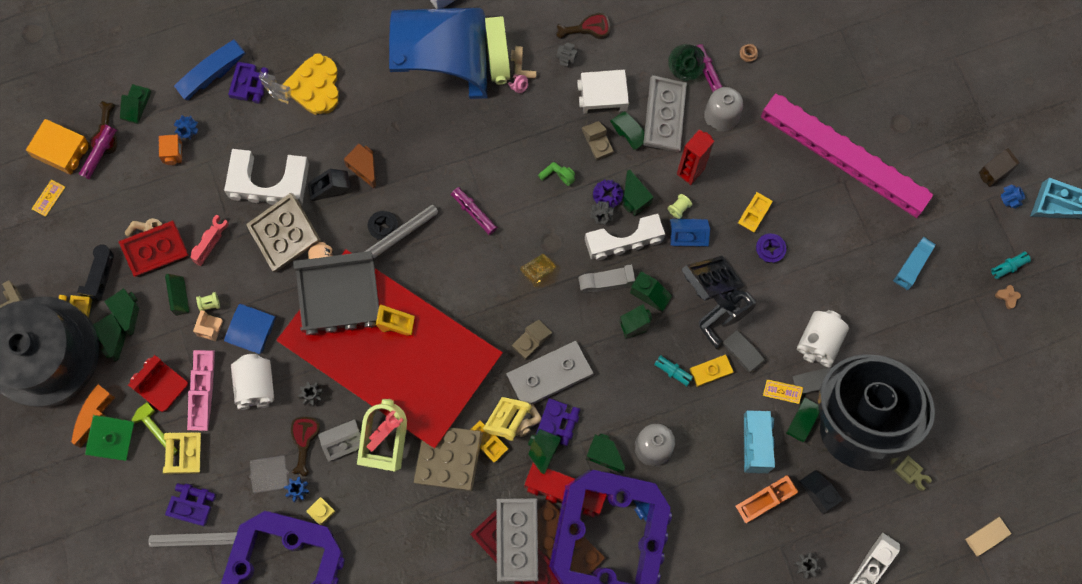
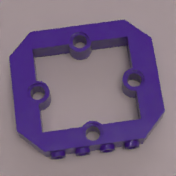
(610, 484)
(283, 527)

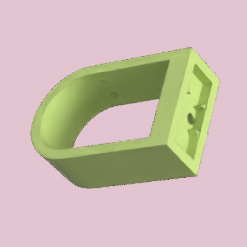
(497, 50)
(378, 461)

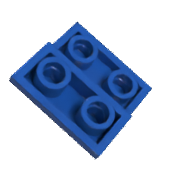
(249, 328)

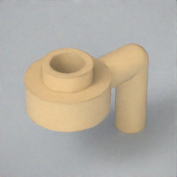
(516, 55)
(141, 226)
(525, 425)

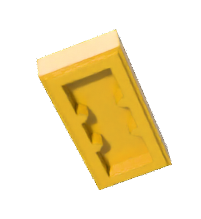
(711, 370)

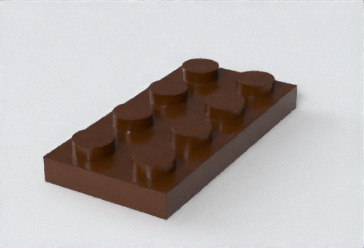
(585, 555)

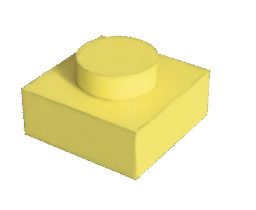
(320, 511)

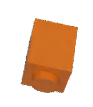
(170, 149)

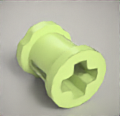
(680, 206)
(202, 300)

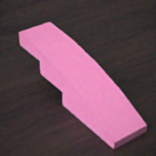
(201, 390)

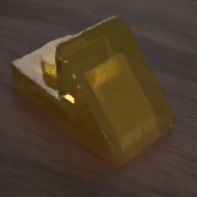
(537, 269)

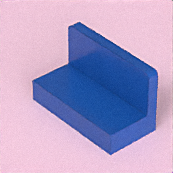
(689, 232)

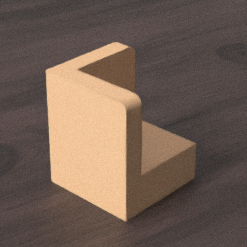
(207, 326)

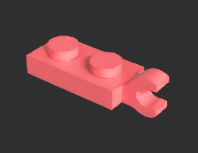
(209, 240)
(383, 430)

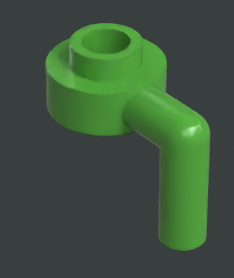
(565, 174)

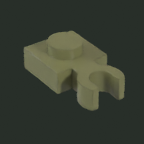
(910, 472)

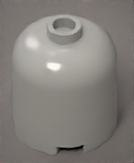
(724, 109)
(654, 445)

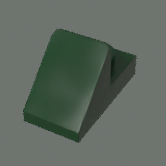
(134, 104)

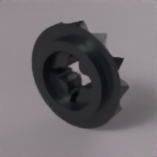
(378, 218)

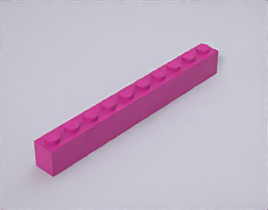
(846, 155)

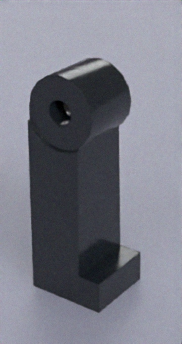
(98, 273)

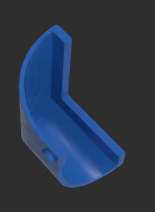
(441, 42)

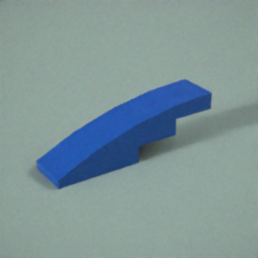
(207, 70)

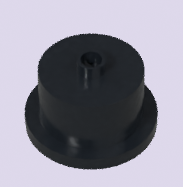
(45, 351)
(873, 411)

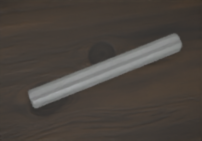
(403, 231)
(199, 539)

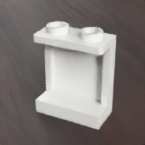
(603, 90)

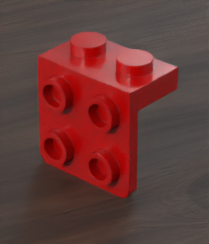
(158, 383)

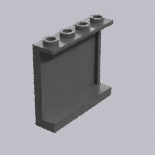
(337, 292)

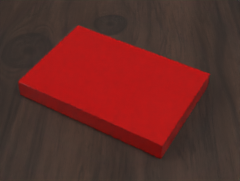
(153, 248)

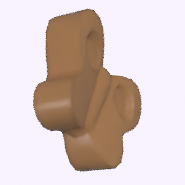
(1009, 296)

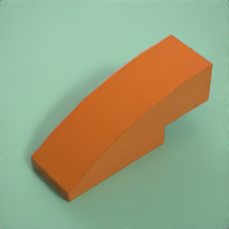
(94, 405)
(767, 498)

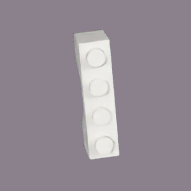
(602, 244)

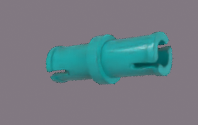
(1010, 265)
(673, 370)

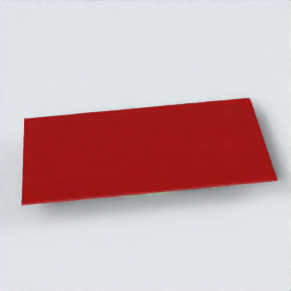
(424, 372)

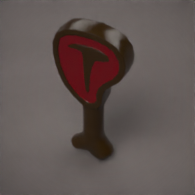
(595, 25)
(106, 108)
(303, 432)

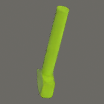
(143, 414)

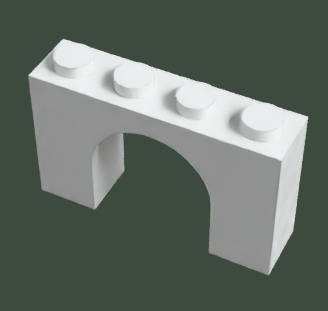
(239, 183)

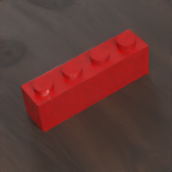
(695, 156)
(553, 485)

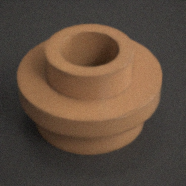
(751, 49)

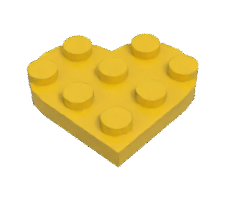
(314, 85)

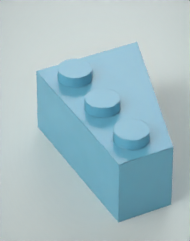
(1058, 200)
(758, 442)

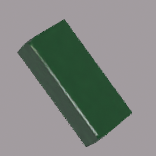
(177, 294)

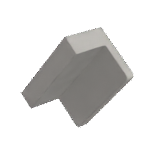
(340, 440)

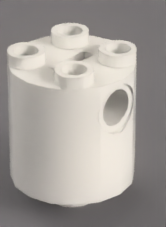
(823, 337)
(252, 382)

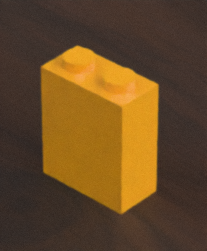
(57, 146)

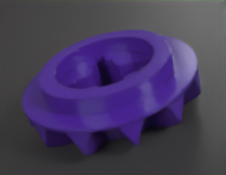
(608, 185)
(776, 242)

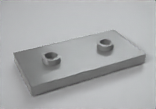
(665, 114)
(550, 374)
(517, 540)

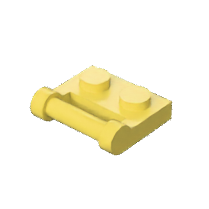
(502, 416)
(189, 453)

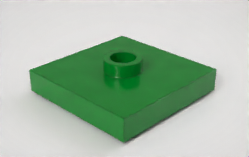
(109, 437)

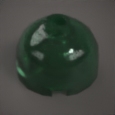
(686, 62)

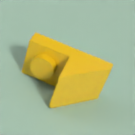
(394, 320)

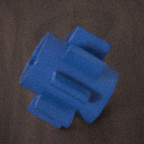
(186, 127)
(1013, 196)
(302, 489)

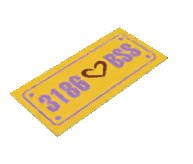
(48, 197)
(783, 391)

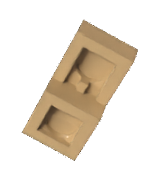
(988, 536)

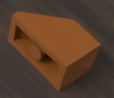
(362, 163)

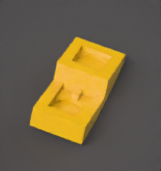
(755, 212)
(490, 444)

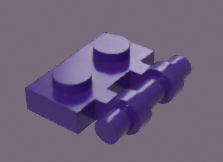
(242, 82)
(553, 417)
(190, 511)

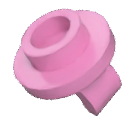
(520, 83)

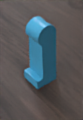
(914, 263)

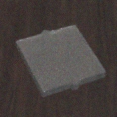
(268, 474)

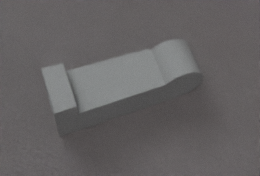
(607, 280)

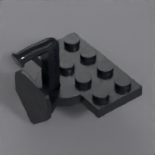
(718, 281)

